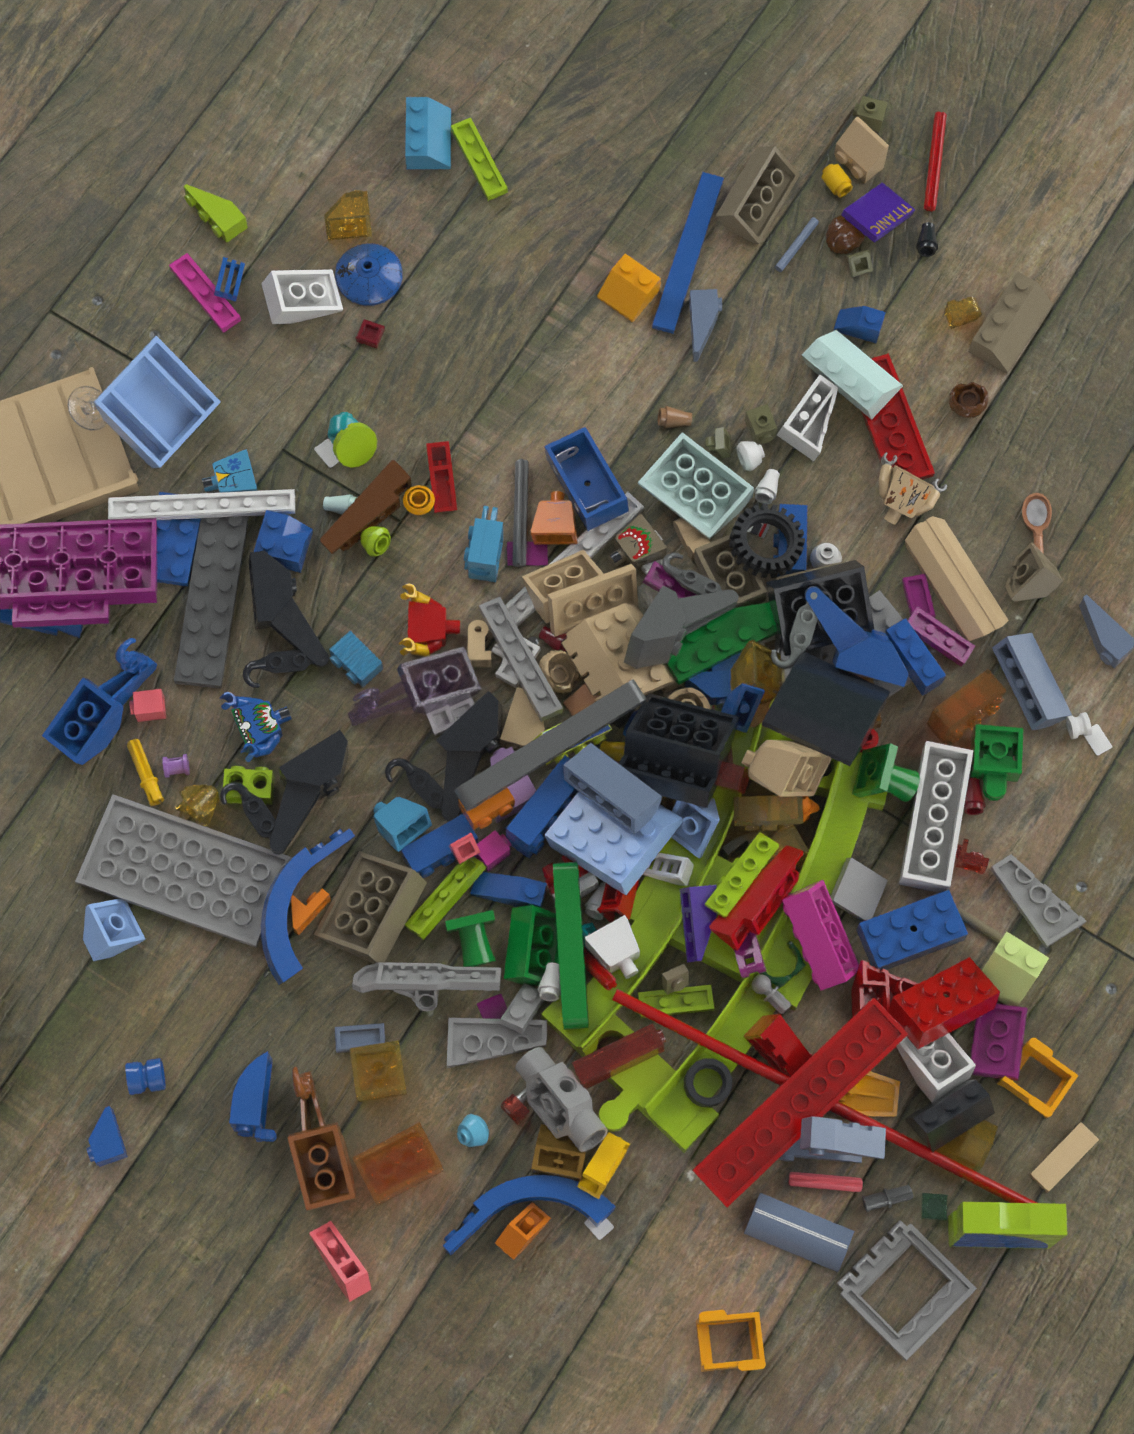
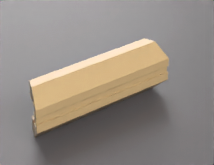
(954, 579)

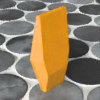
(874, 1096)

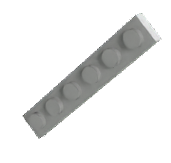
(520, 659)

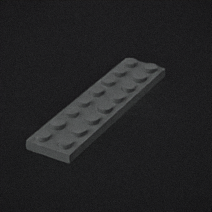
(211, 601)

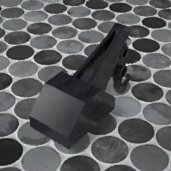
(275, 608)
(465, 744)
(306, 779)

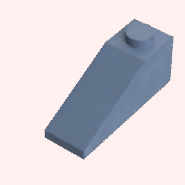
(703, 316)
(1108, 636)

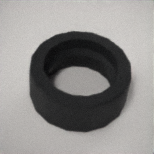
(725, 1075)

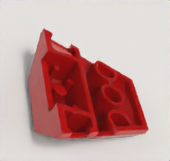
(876, 983)

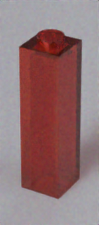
(619, 1056)

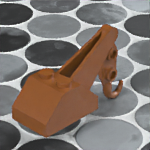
(319, 1153)

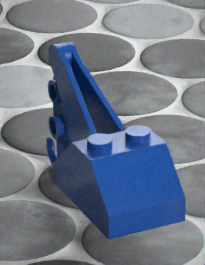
(95, 713)

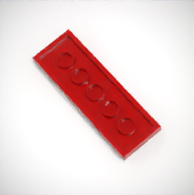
(896, 431)

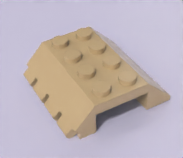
(602, 650)

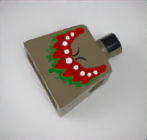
(637, 544)

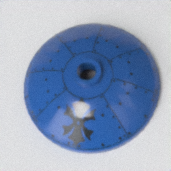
(368, 285)

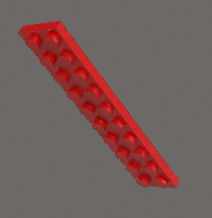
(806, 1093)

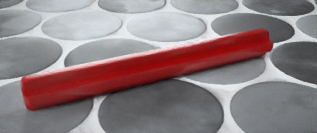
(935, 161)

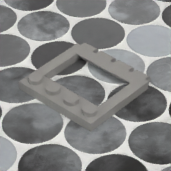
(931, 1315)

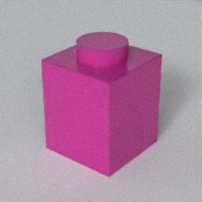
(493, 850)

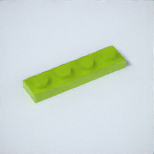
(479, 159)
(444, 897)

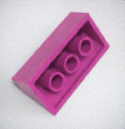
(821, 935)

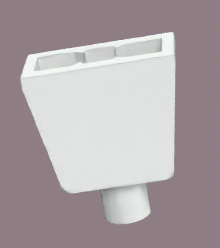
(615, 947)

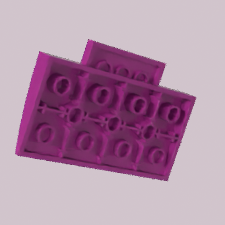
(76, 569)

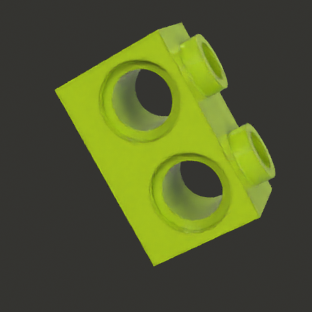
(249, 779)

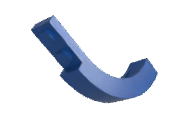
(274, 931)
(529, 1189)

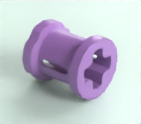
(176, 765)

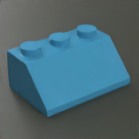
(427, 134)

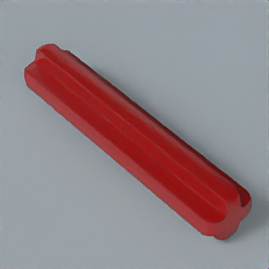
(598, 971)

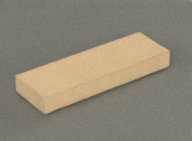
(1064, 1157)

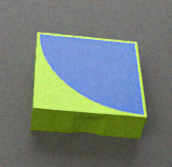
(1007, 1225)

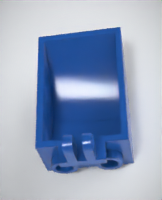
(251, 1100)

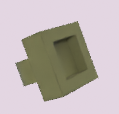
(720, 443)

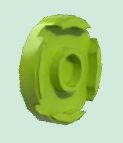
(355, 445)

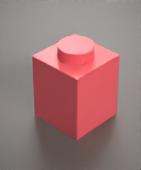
(148, 705)

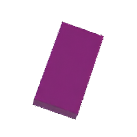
(918, 594)

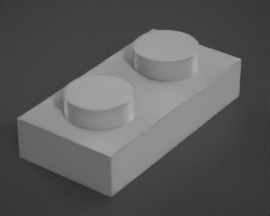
(522, 1009)

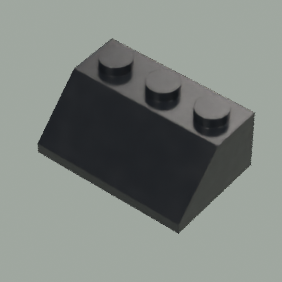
(951, 1114)

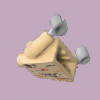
(905, 492)

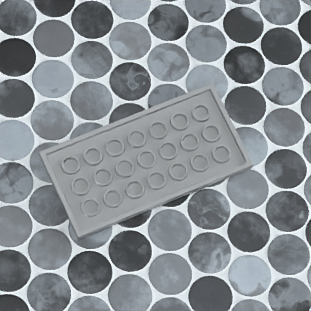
(181, 870)

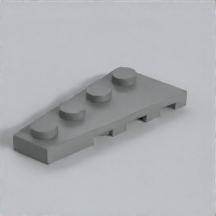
(1041, 908)
(484, 1039)

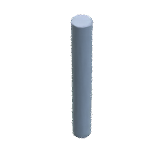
(795, 246)

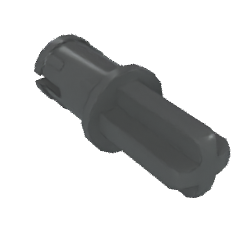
(887, 1198)

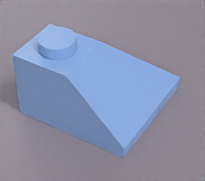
(697, 825)
(110, 929)

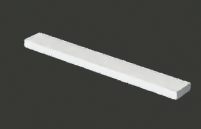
(202, 505)
(591, 542)

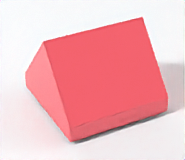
(464, 848)

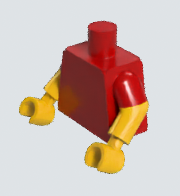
(426, 624)

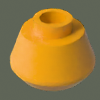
(418, 500)

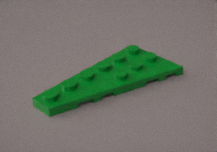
(721, 640)

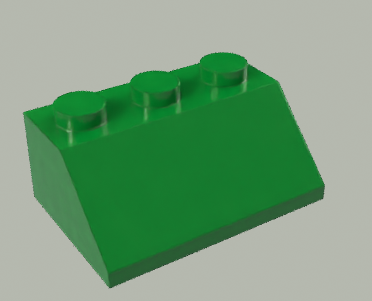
(530, 945)

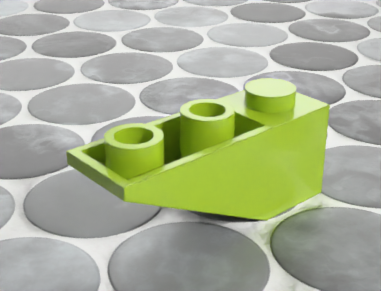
(220, 213)

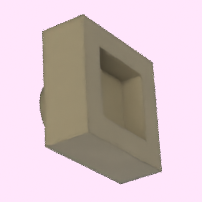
(675, 979)

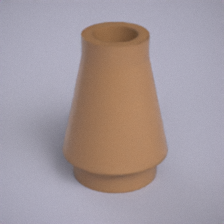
(672, 417)

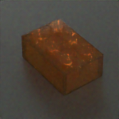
(966, 708)
(398, 1164)

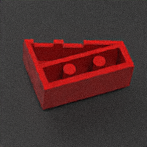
(777, 1044)

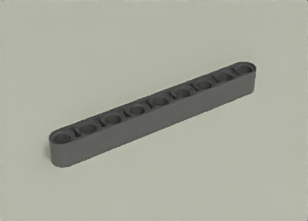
(550, 745)

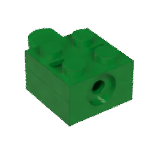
(993, 758)

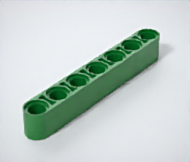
(570, 946)

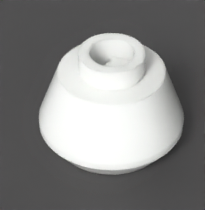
(750, 455)
(825, 555)

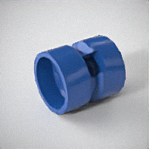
(149, 1075)

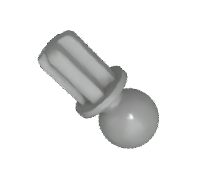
(762, 985)

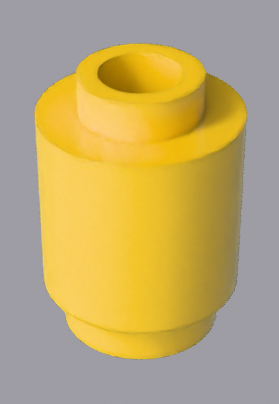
(836, 180)

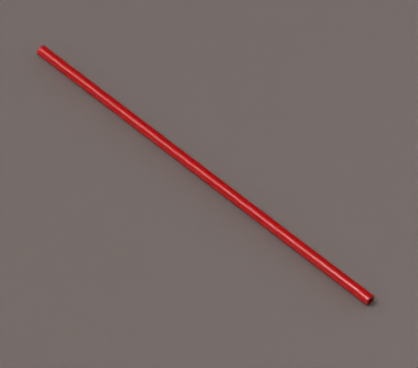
(839, 1108)

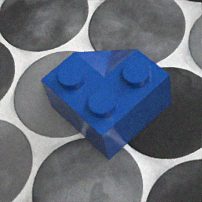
(284, 540)

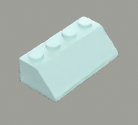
(852, 372)

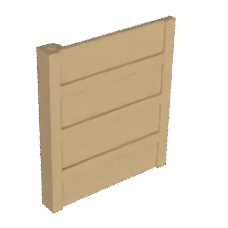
(53, 463)

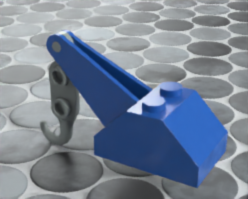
(855, 649)

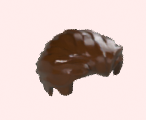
(843, 236)
(968, 399)

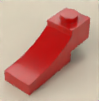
(441, 476)

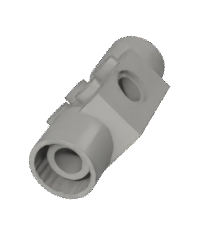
(560, 1100)

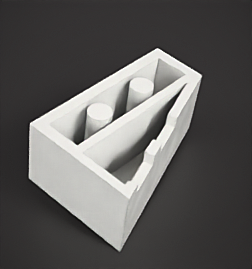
(809, 420)

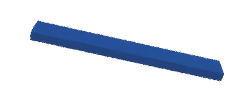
(687, 253)

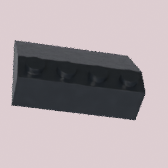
(841, 583)

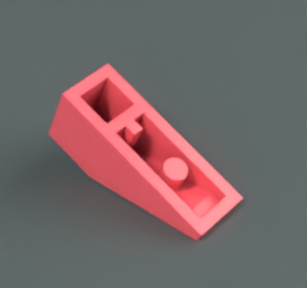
(341, 1261)

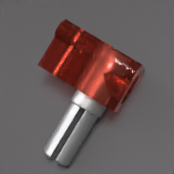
(514, 1107)

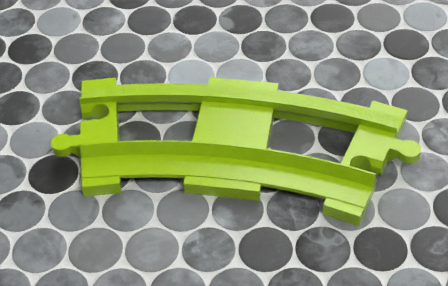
(658, 921)

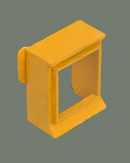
(1043, 1055)
(720, 1317)

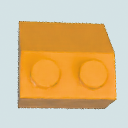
(629, 288)

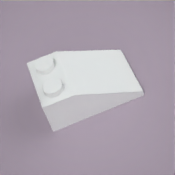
(300, 295)
(937, 1066)

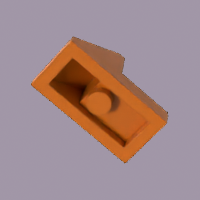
(304, 915)

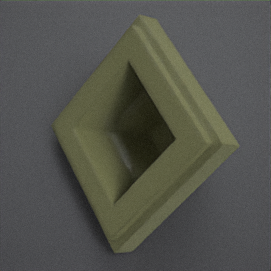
(860, 263)

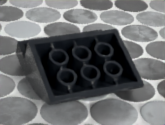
(826, 708)
(678, 748)

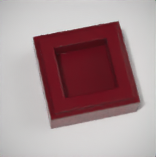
(370, 333)

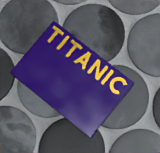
(878, 212)

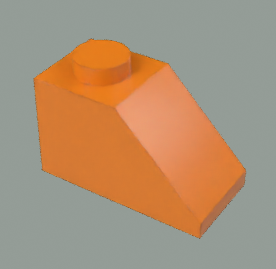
(522, 1230)

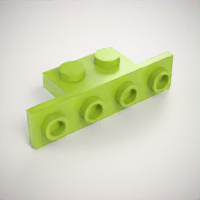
(741, 875)

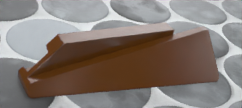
(369, 509)

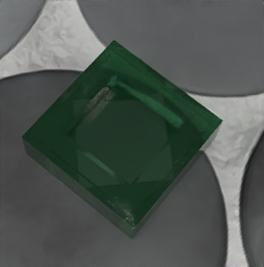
(934, 1206)

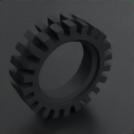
(754, 561)

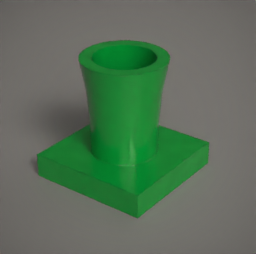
(880, 775)
(473, 938)

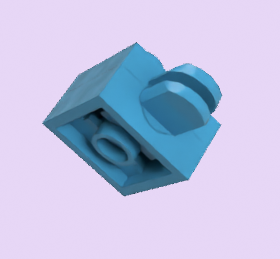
(484, 547)

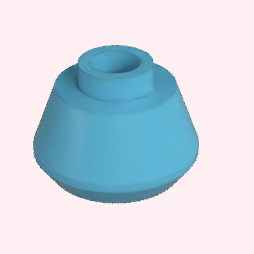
(473, 1131)

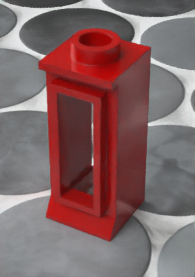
(616, 901)

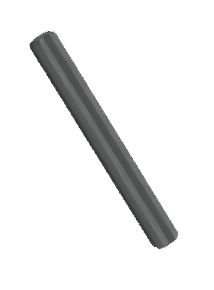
(520, 513)

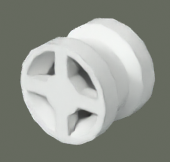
(1078, 725)

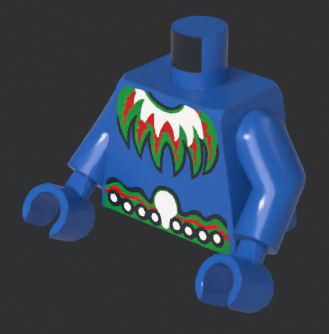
(256, 723)

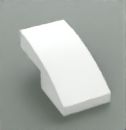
(444, 717)

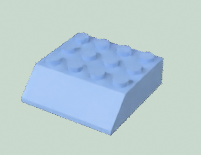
(155, 403)
(605, 845)

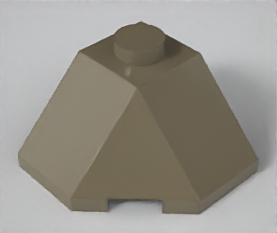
(1032, 576)

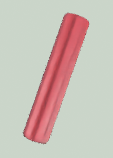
(825, 1181)

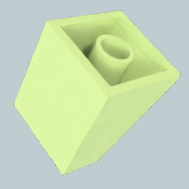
(1014, 969)

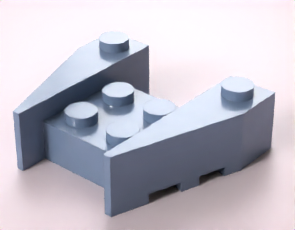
(837, 1141)

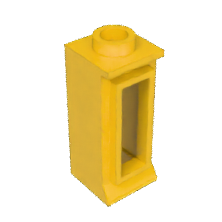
(603, 1165)

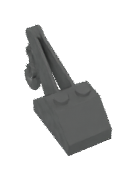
(671, 618)

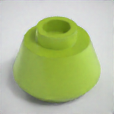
(375, 540)

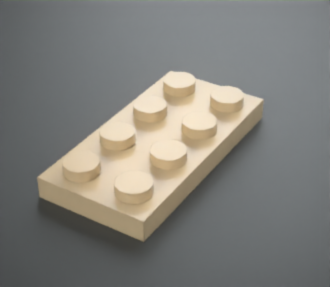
(591, 597)

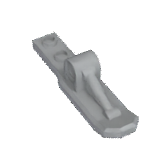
(425, 980)

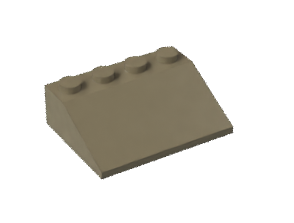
(371, 907)

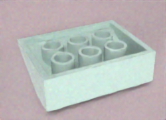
(697, 486)

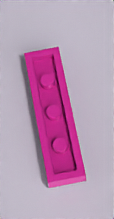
(203, 292)

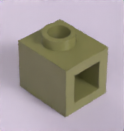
(871, 112)
(761, 424)

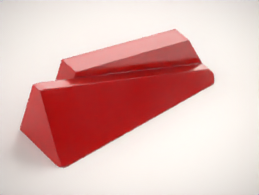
(760, 899)

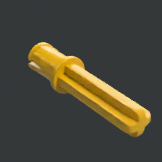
(148, 781)

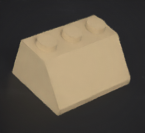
(558, 576)

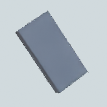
(358, 1035)

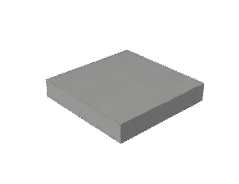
(858, 890)

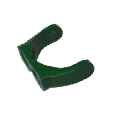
(800, 965)

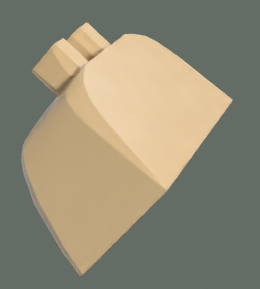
(786, 767)

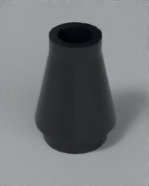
(927, 241)

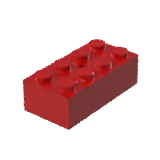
(930, 1015)

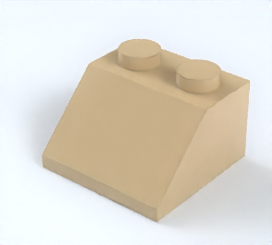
(861, 150)

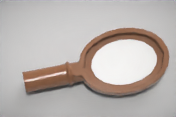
(1037, 516)

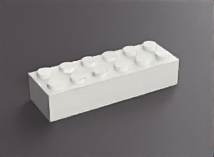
(936, 817)

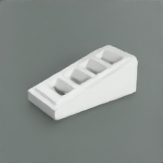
(680, 872)

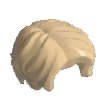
(559, 671)

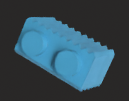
(355, 659)

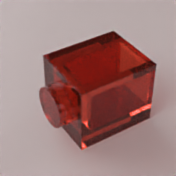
(732, 778)

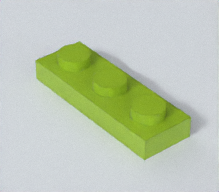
(685, 1001)

